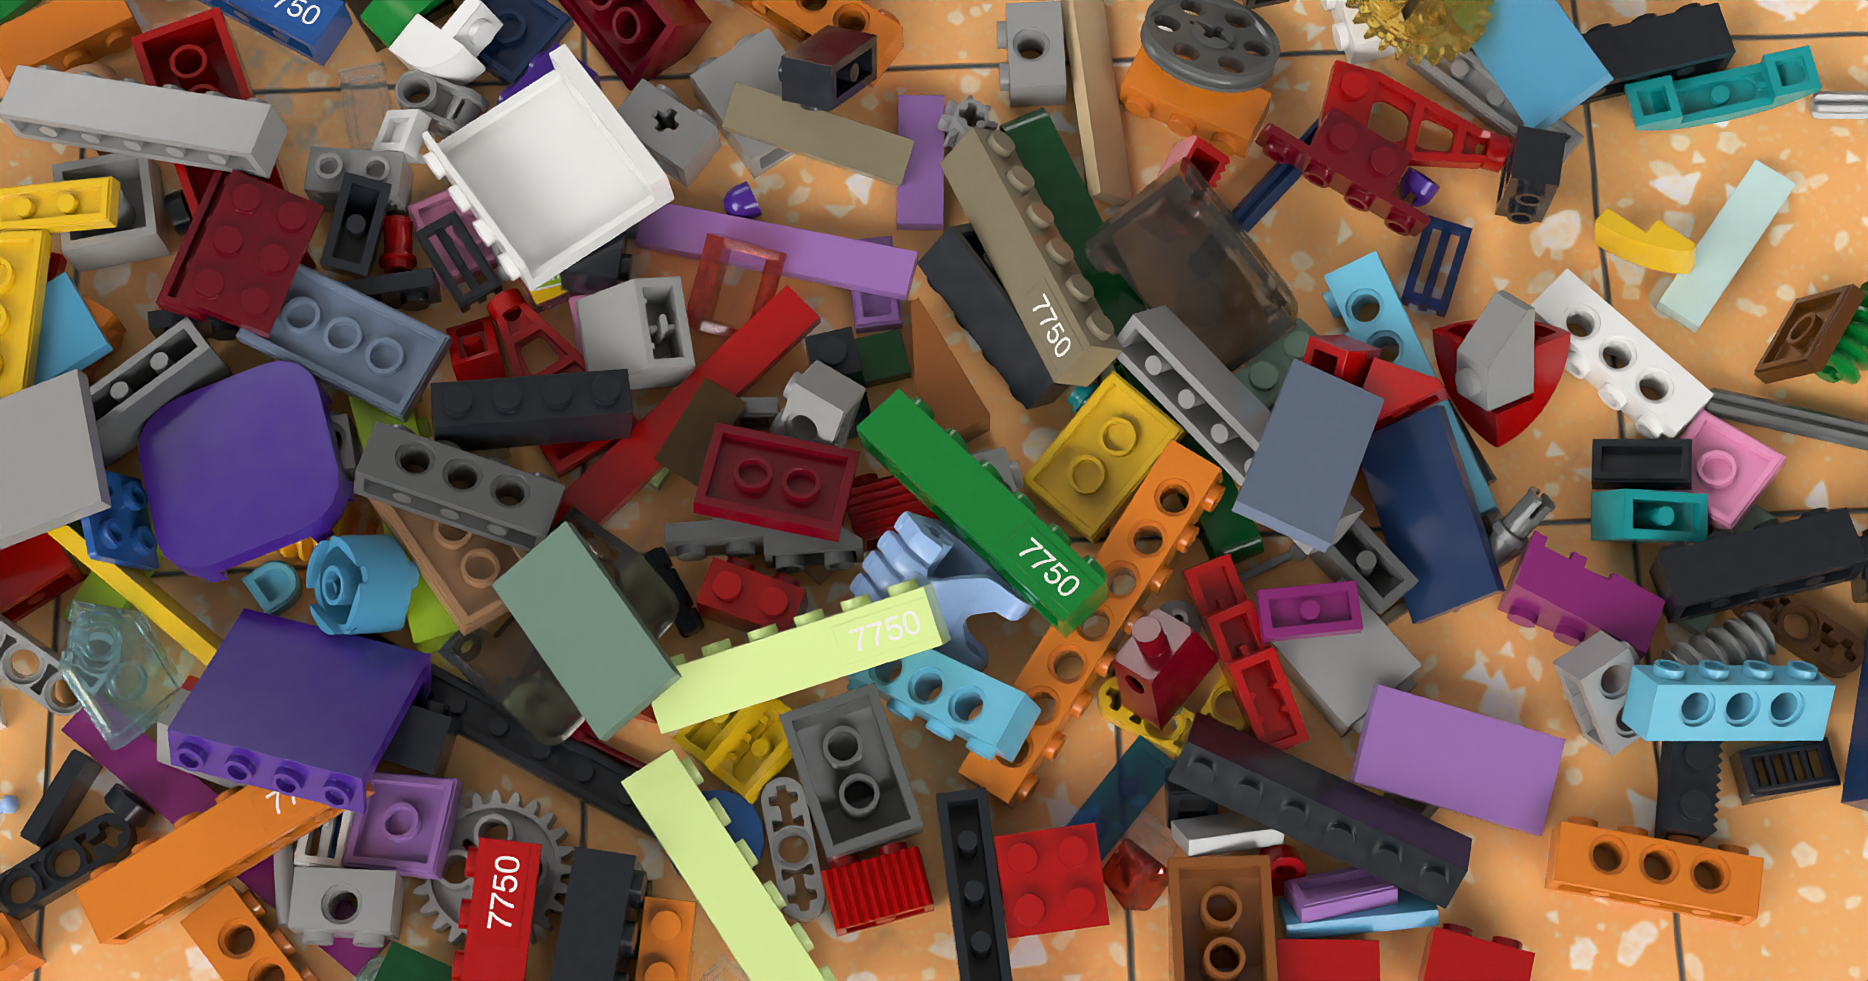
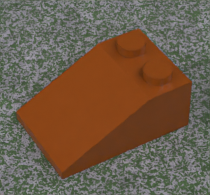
(1221, 919)

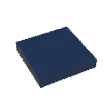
(526, 31)

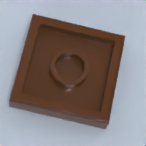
(1809, 334)

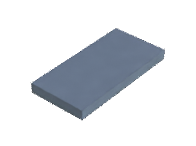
(354, 343)
(1308, 455)

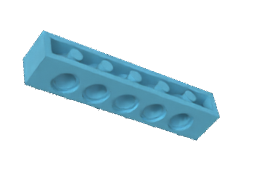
(1369, 282)

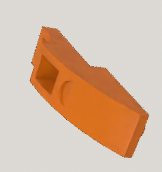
(666, 940)

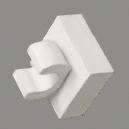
(402, 133)

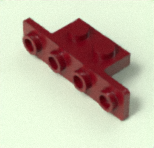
(1351, 163)

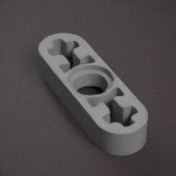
(773, 817)

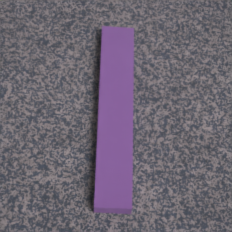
(809, 257)

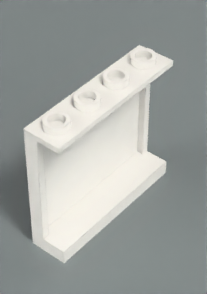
(550, 173)

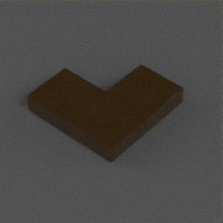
(690, 438)

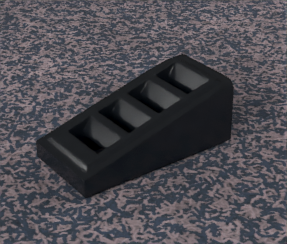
(1748, 780)

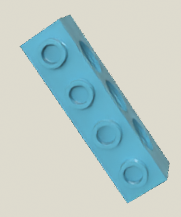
(1728, 701)
(997, 730)

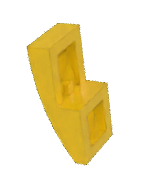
(1656, 249)

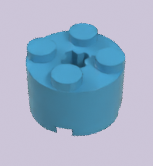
(360, 584)

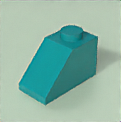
(1648, 516)

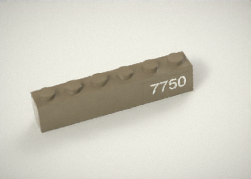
(1031, 257)

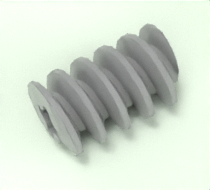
(1732, 645)

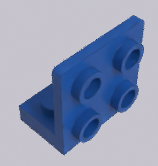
(124, 531)

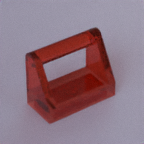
(711, 276)

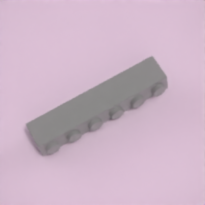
(143, 120)
(1203, 395)

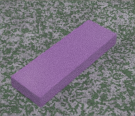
(922, 189)

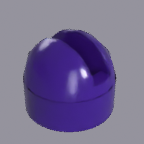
(1419, 185)
(741, 202)

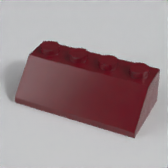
(639, 35)

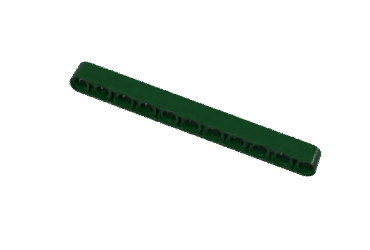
(1076, 218)

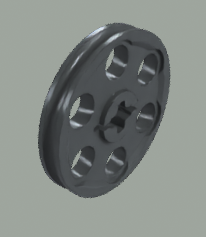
(1210, 43)

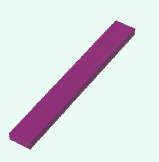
(181, 793)

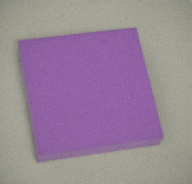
(405, 825)

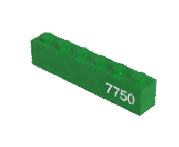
(984, 512)

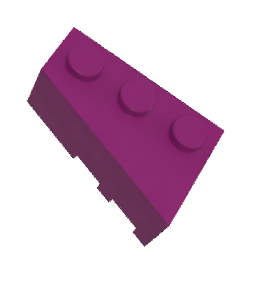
(1575, 601)

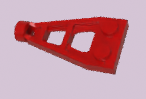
(1356, 89)
(522, 325)

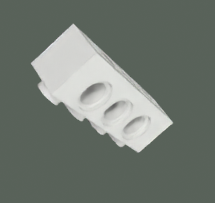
(1644, 363)

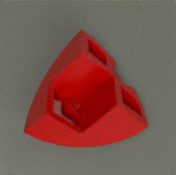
(1511, 419)

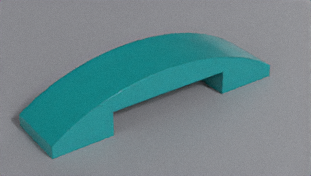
(1724, 94)

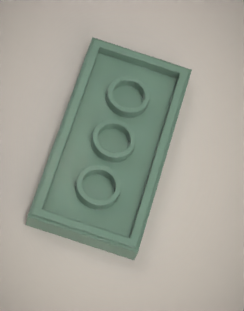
(586, 631)

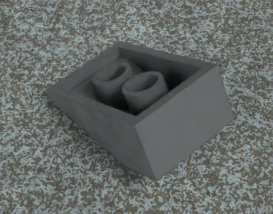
(851, 773)

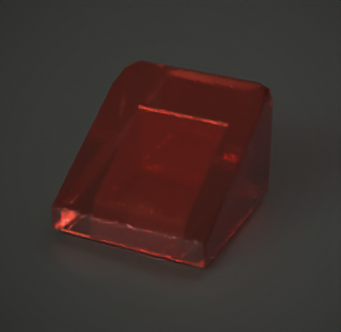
(1134, 876)

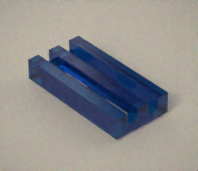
(1425, 300)

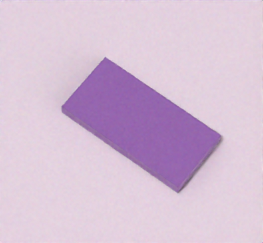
(1457, 760)

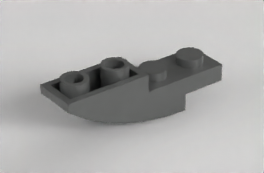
(782, 549)

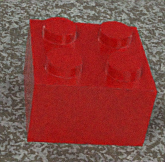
(1051, 880)

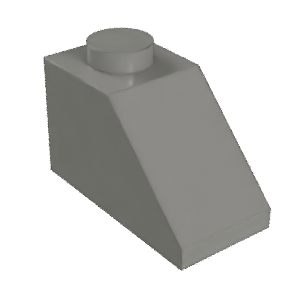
(1498, 354)

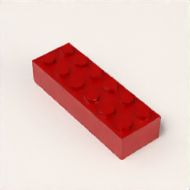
(200, 58)

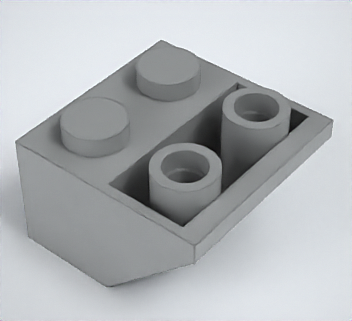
(638, 329)

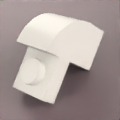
(452, 50)

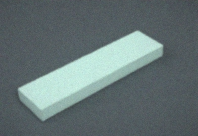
(1726, 245)

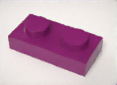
(1309, 611)

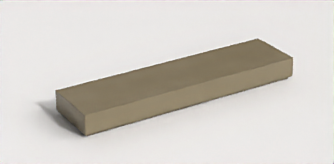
(817, 135)

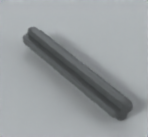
(1788, 418)

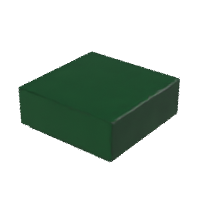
(883, 358)

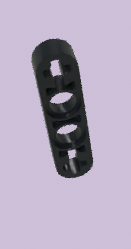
(42, 864)

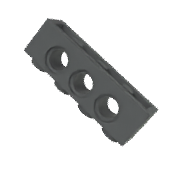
(432, 496)

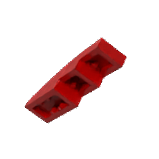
(1246, 662)

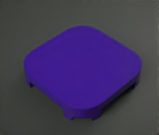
(243, 469)

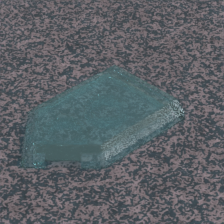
(117, 671)

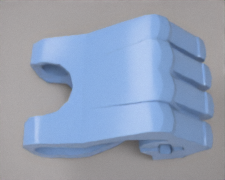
(960, 578)

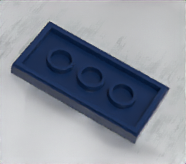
(1430, 514)

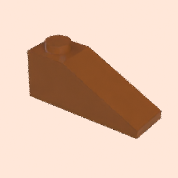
(942, 380)

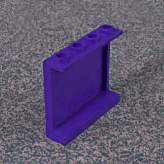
(297, 709)

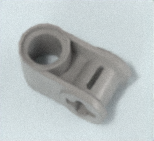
(447, 104)

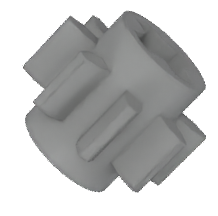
(961, 117)

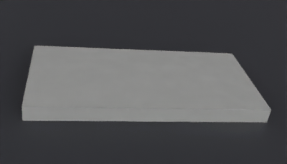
(49, 458)

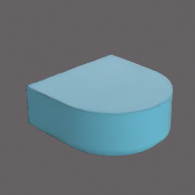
(274, 586)

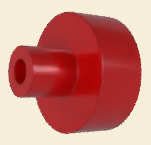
(1284, 864)

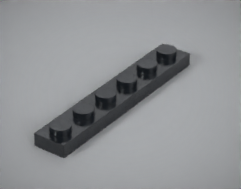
(404, 290)

